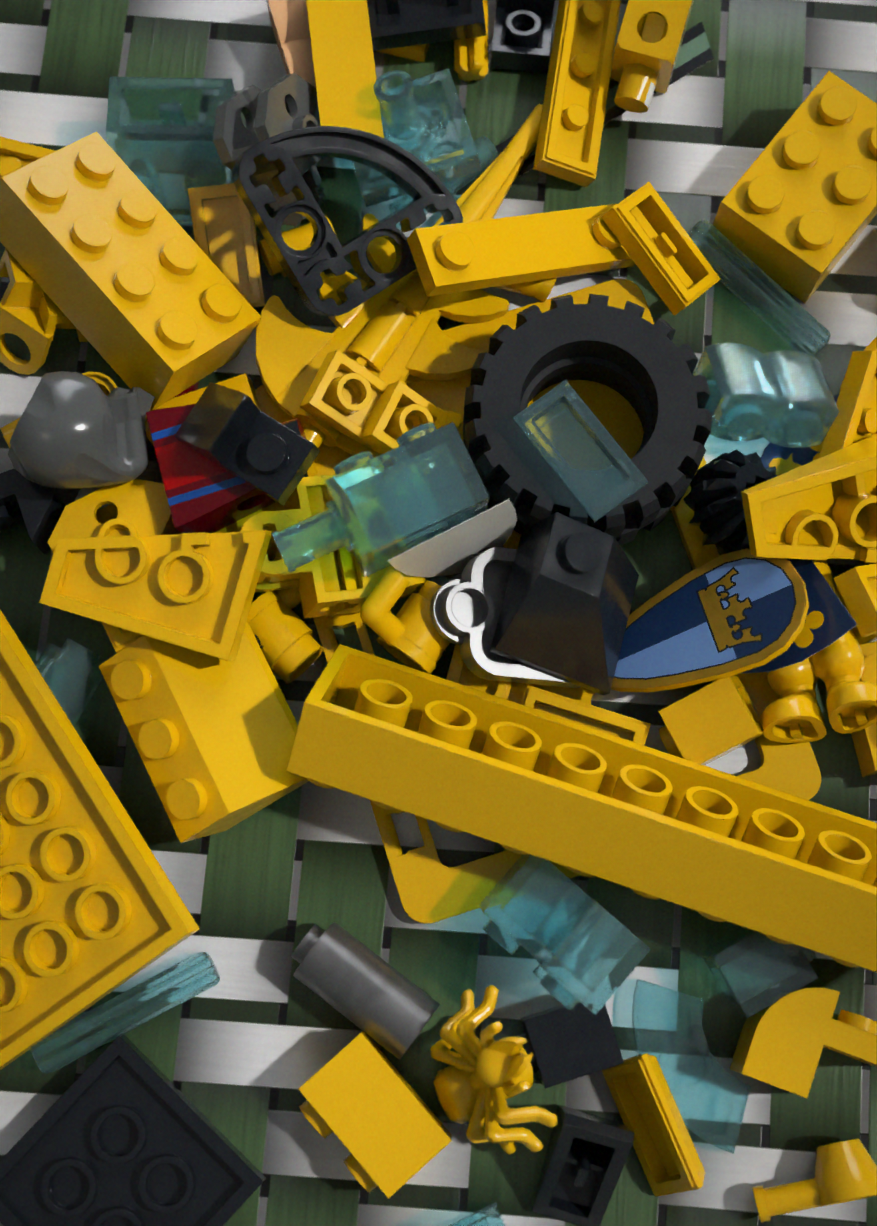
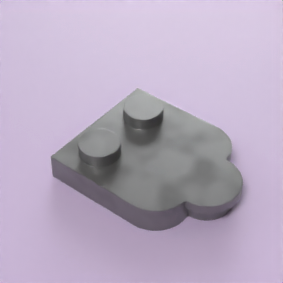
(468, 613)

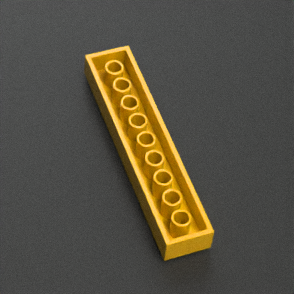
(593, 803)

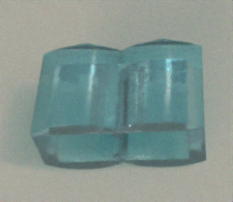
(766, 395)

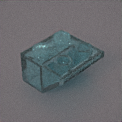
(167, 135)

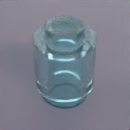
(70, 675)

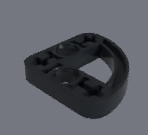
(325, 251)

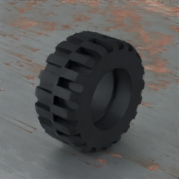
(601, 347)

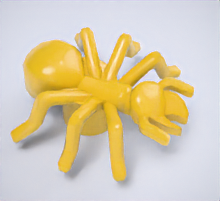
(485, 1077)

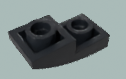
(522, 35)

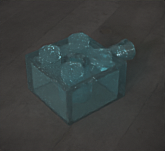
(390, 501)

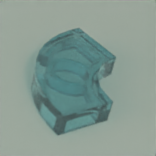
(706, 1095)

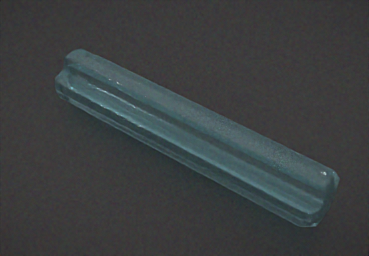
(759, 291)
(126, 1012)

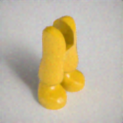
(849, 701)

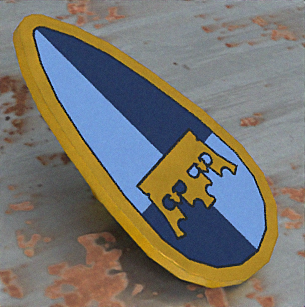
(713, 624)

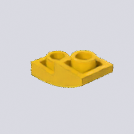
(366, 406)

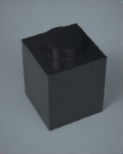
(569, 1043)

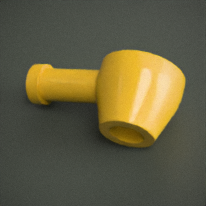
(841, 1175)

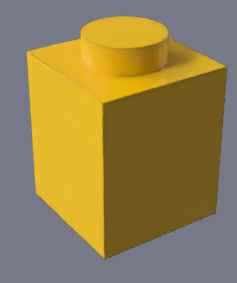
(710, 722)

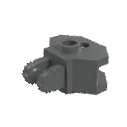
(265, 118)

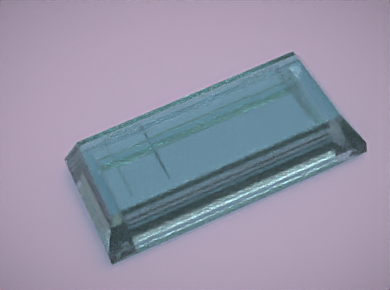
(580, 450)

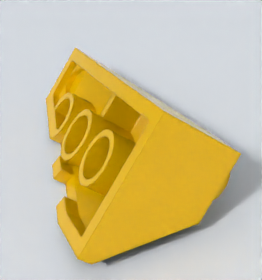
(818, 508)

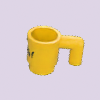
(410, 633)
(283, 634)

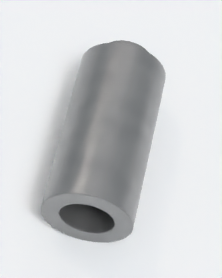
(363, 987)

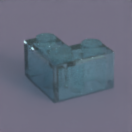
(576, 941)

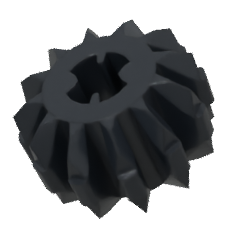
(718, 498)

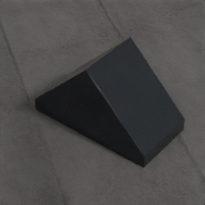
(581, 1167)

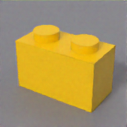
(374, 1116)

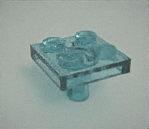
(425, 121)

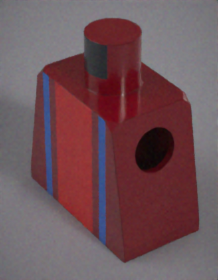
(198, 490)

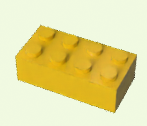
(122, 269)

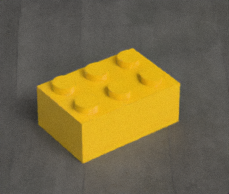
(808, 189)

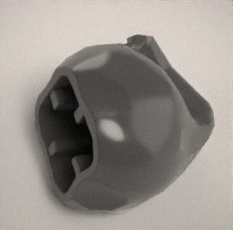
(80, 435)

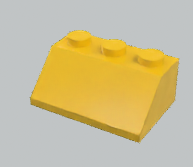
(206, 730)

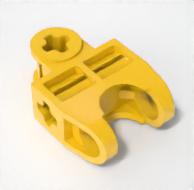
(328, 583)

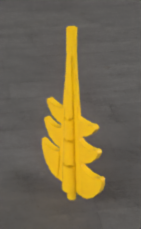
(395, 328)

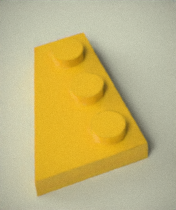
(162, 586)

